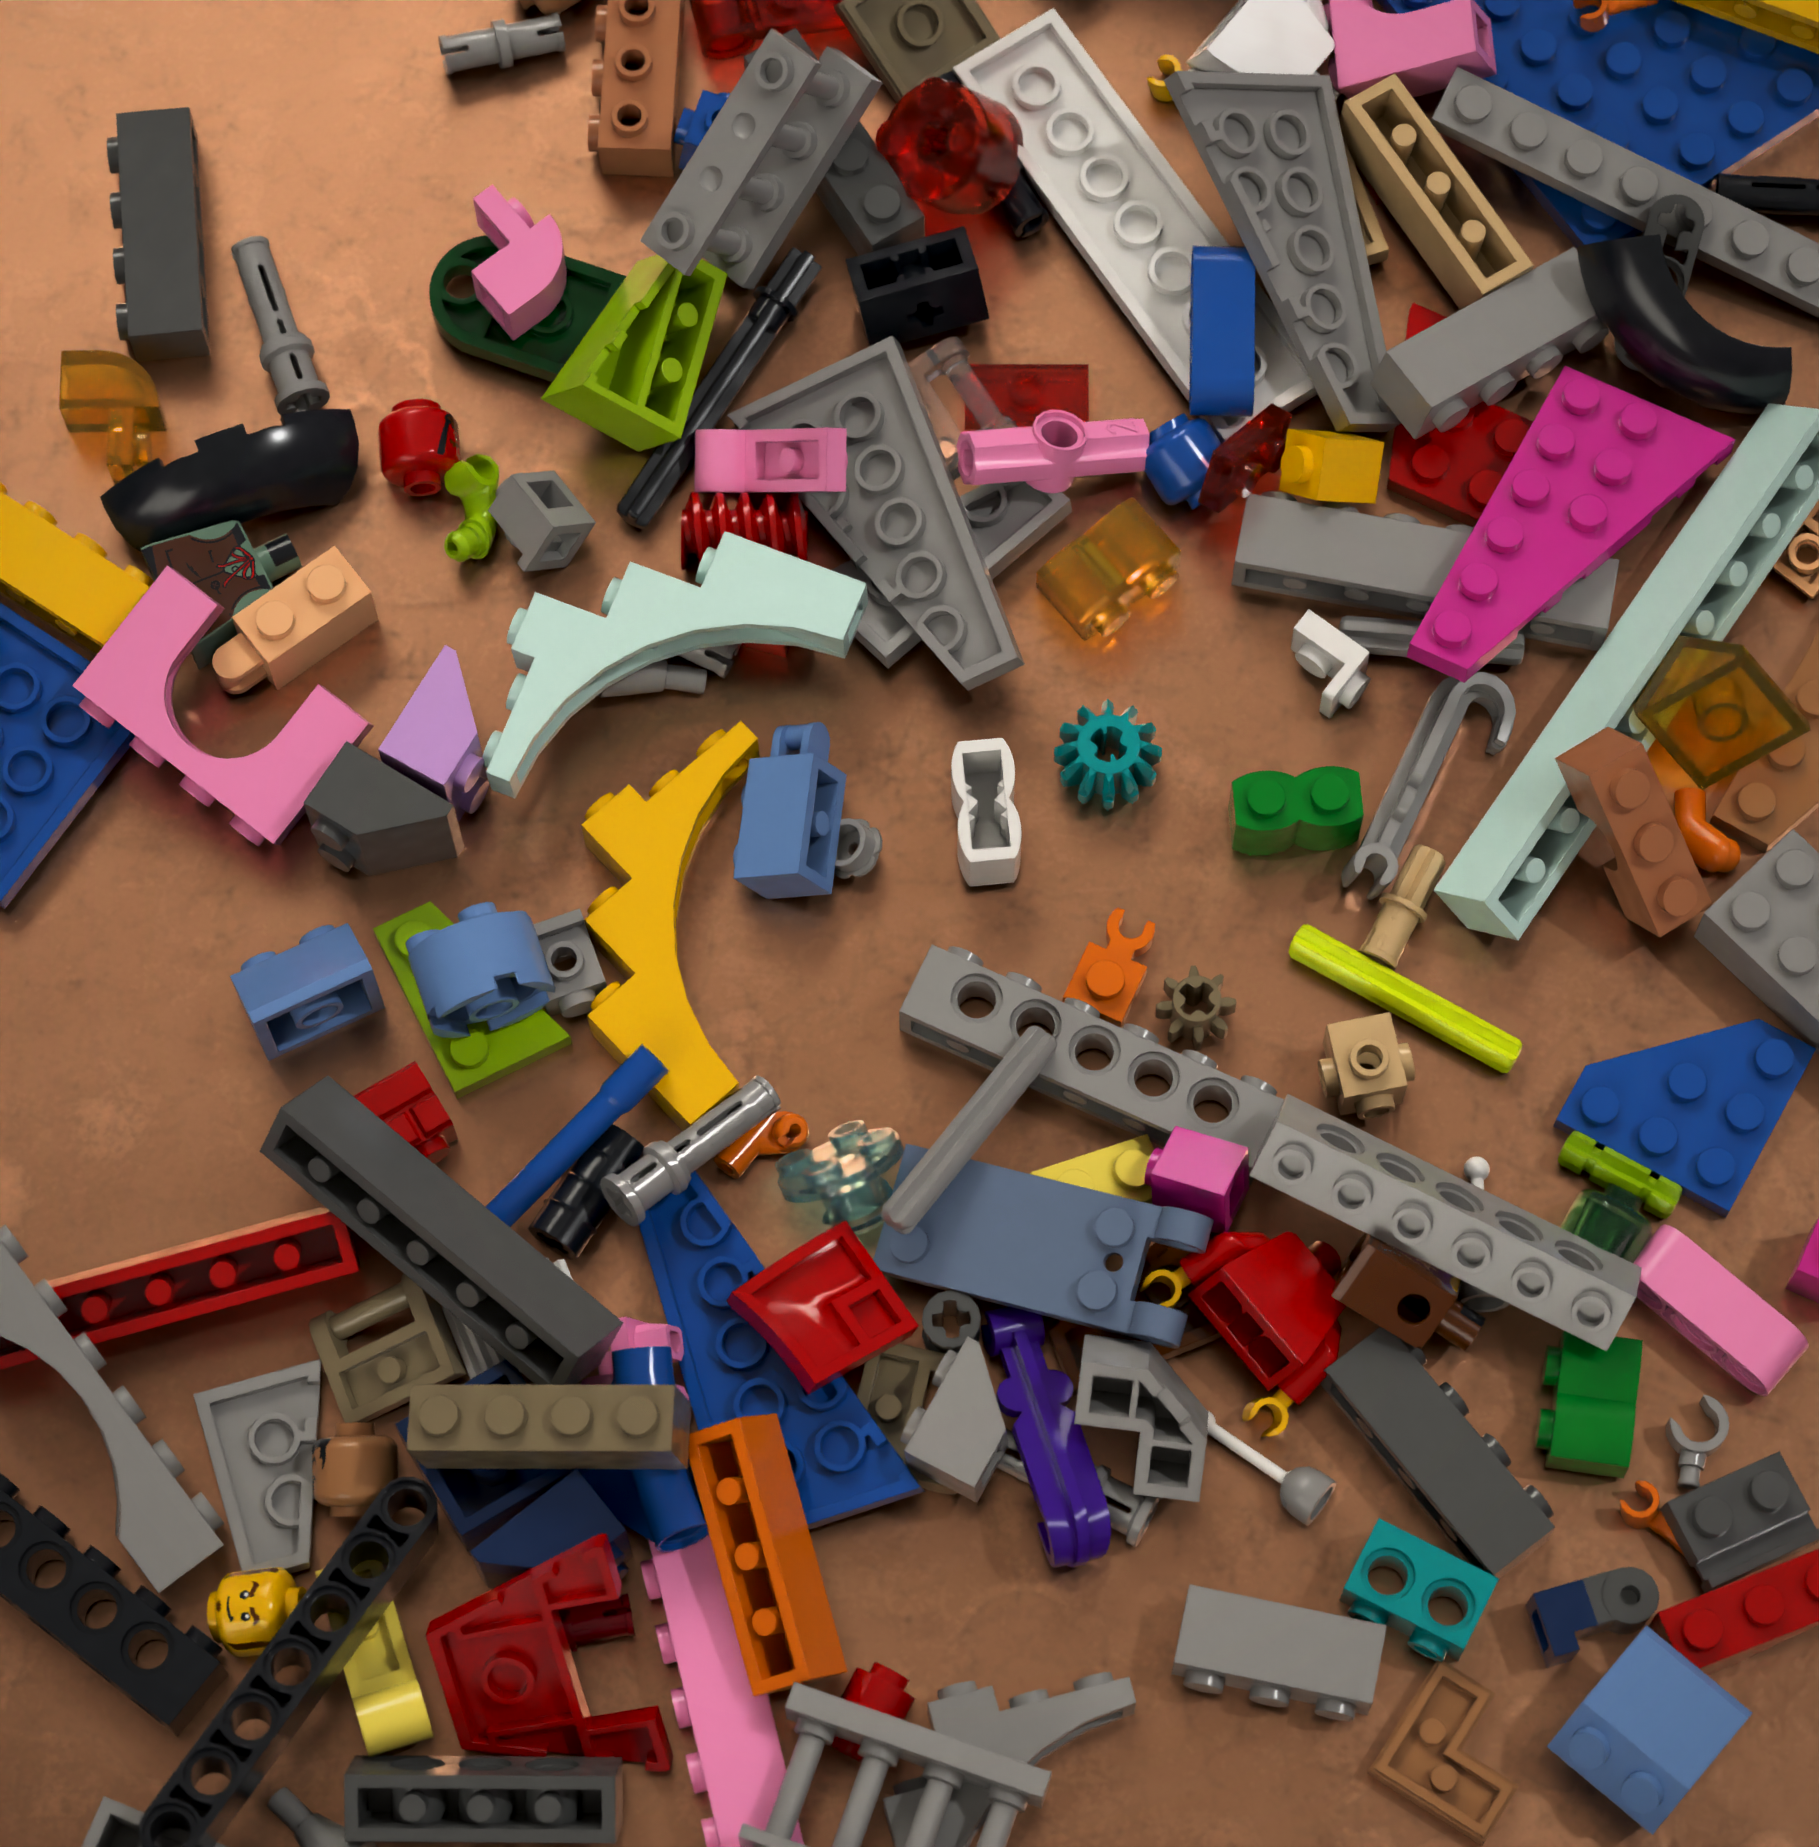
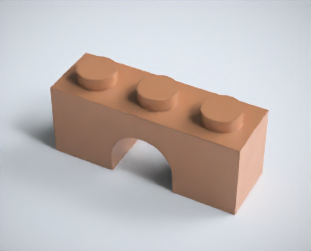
(1624, 798)

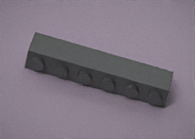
(440, 1236)

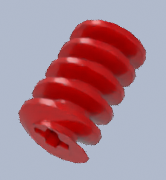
(767, 526)

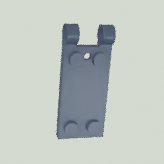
(1042, 1248)

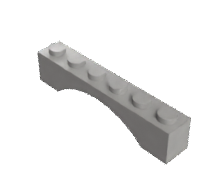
(153, 1513)

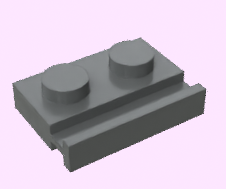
(1741, 1522)

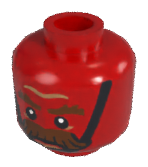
(418, 446)

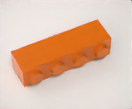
(765, 1554)

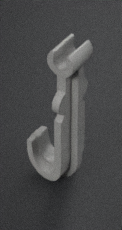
(1420, 766)

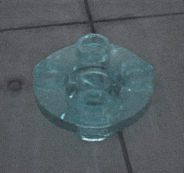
(844, 1174)

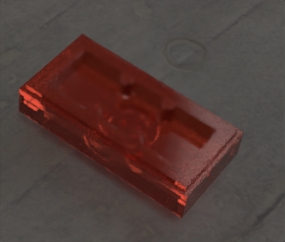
(1030, 389)

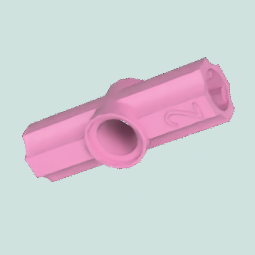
(1052, 451)

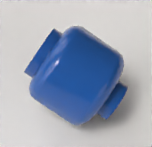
(1180, 459)

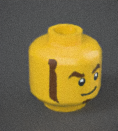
(251, 1608)

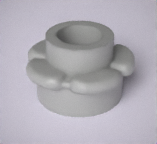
(869, 842)

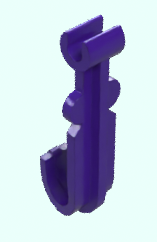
(1048, 1440)

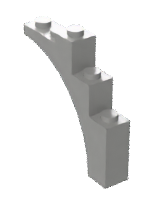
(1025, 1732)

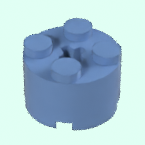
(480, 970)

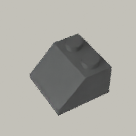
(378, 817)

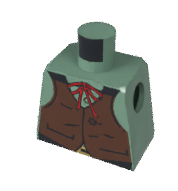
(225, 569)

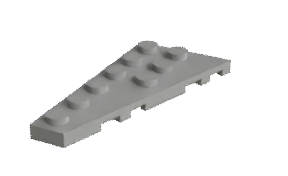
(1290, 193)
(899, 506)

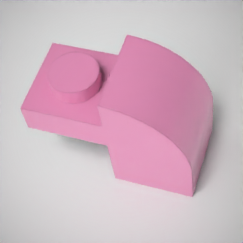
(528, 271)

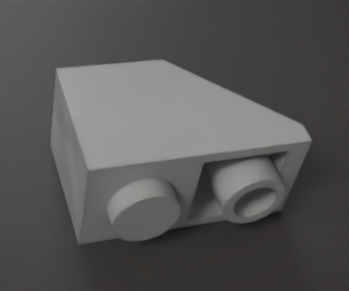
(962, 1429)

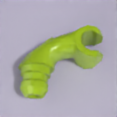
(476, 485)

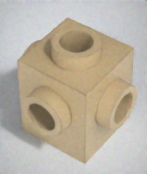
(1365, 1066)

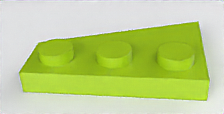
(485, 1054)

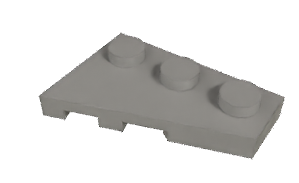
(262, 1460)

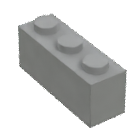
(1278, 1652)

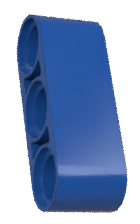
(1222, 332)

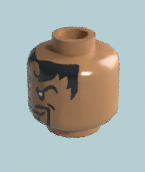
(352, 1468)

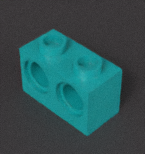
(1425, 1575)

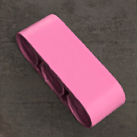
(1717, 1311)

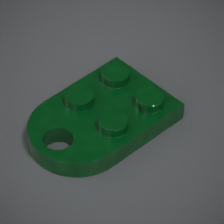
(542, 348)

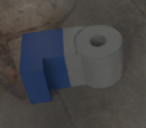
(1603, 1602)

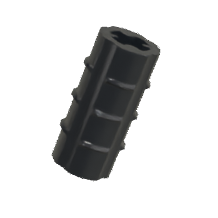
(577, 1201)

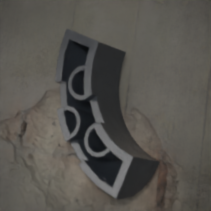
(1670, 339)
(239, 477)

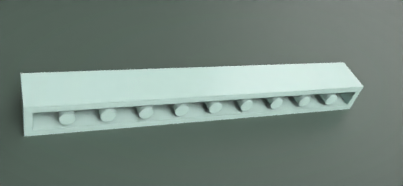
(1692, 592)

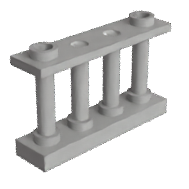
(761, 160)
(882, 1743)

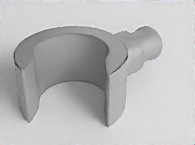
(1693, 1453)

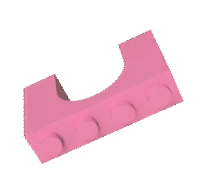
(1415, 45)
(134, 685)

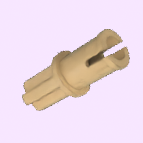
(1403, 906)

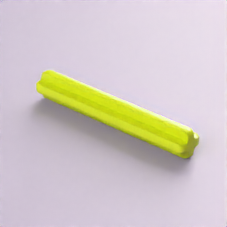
(1405, 998)

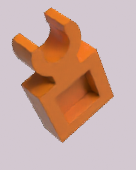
(1109, 975)

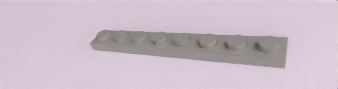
(1627, 186)

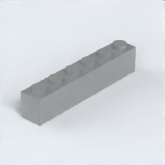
(1388, 565)

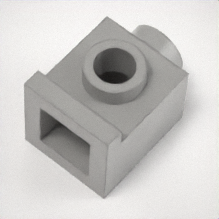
(541, 519)
(576, 988)

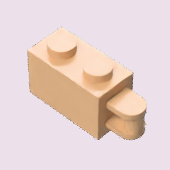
(295, 625)

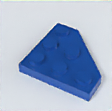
(1692, 1106)

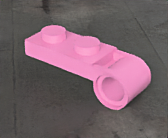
(770, 460)

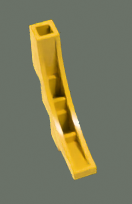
(635, 926)

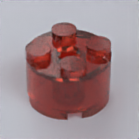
(952, 147)

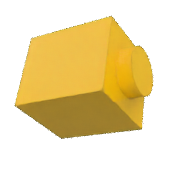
(1331, 466)

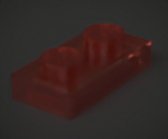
(1245, 458)

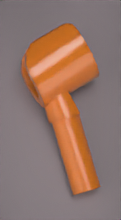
(1598, 20)
(1651, 1517)

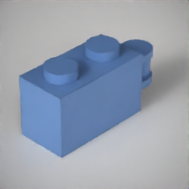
(791, 816)

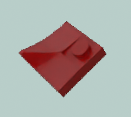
(824, 1308)

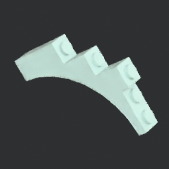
(575, 655)

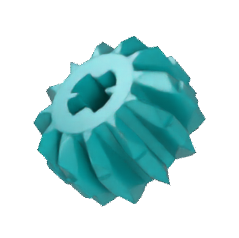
(1101, 732)

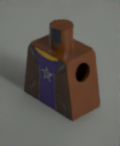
(1379, 1283)

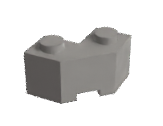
(1135, 1389)

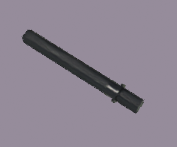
(721, 384)

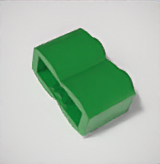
(1311, 810)
(1591, 1405)

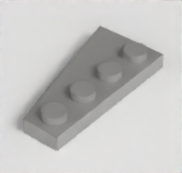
(1005, 523)

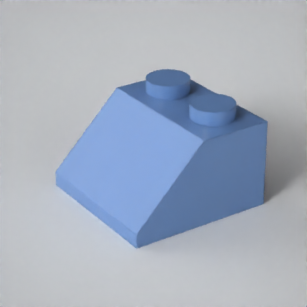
(307, 989)
(1649, 1729)

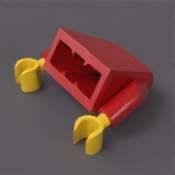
(1270, 1307)

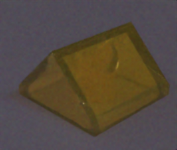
(1716, 709)

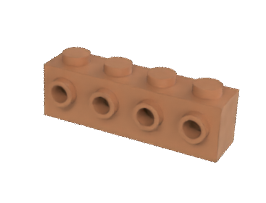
(637, 86)

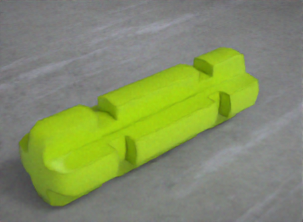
(1612, 1167)

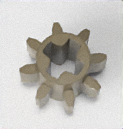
(1198, 1024)

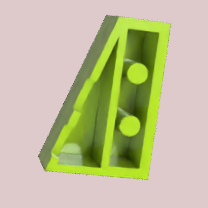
(642, 355)

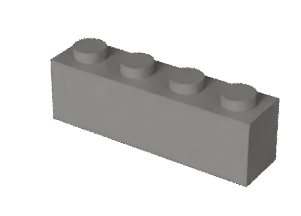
(1489, 347)

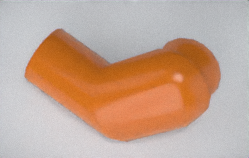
(1707, 845)
(777, 1134)

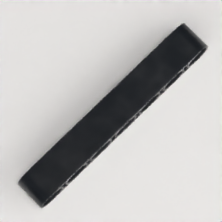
(302, 1645)

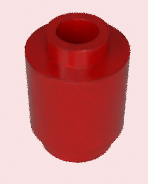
(878, 1690)

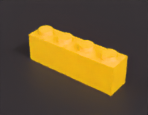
(63, 577)

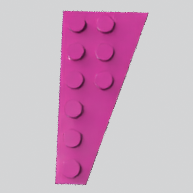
(1566, 504)

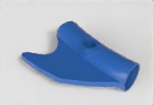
(651, 1501)

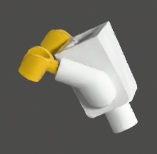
(1259, 39)

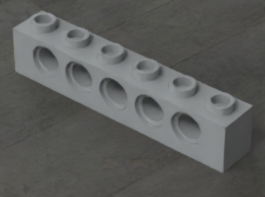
(1109, 1093)
(1447, 1222)

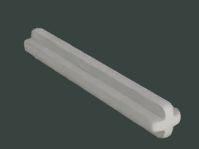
(968, 1130)

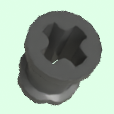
(949, 1304)

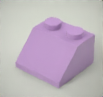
(438, 738)

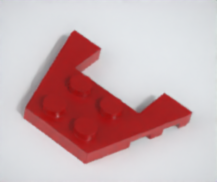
(1457, 467)
(515, 1676)

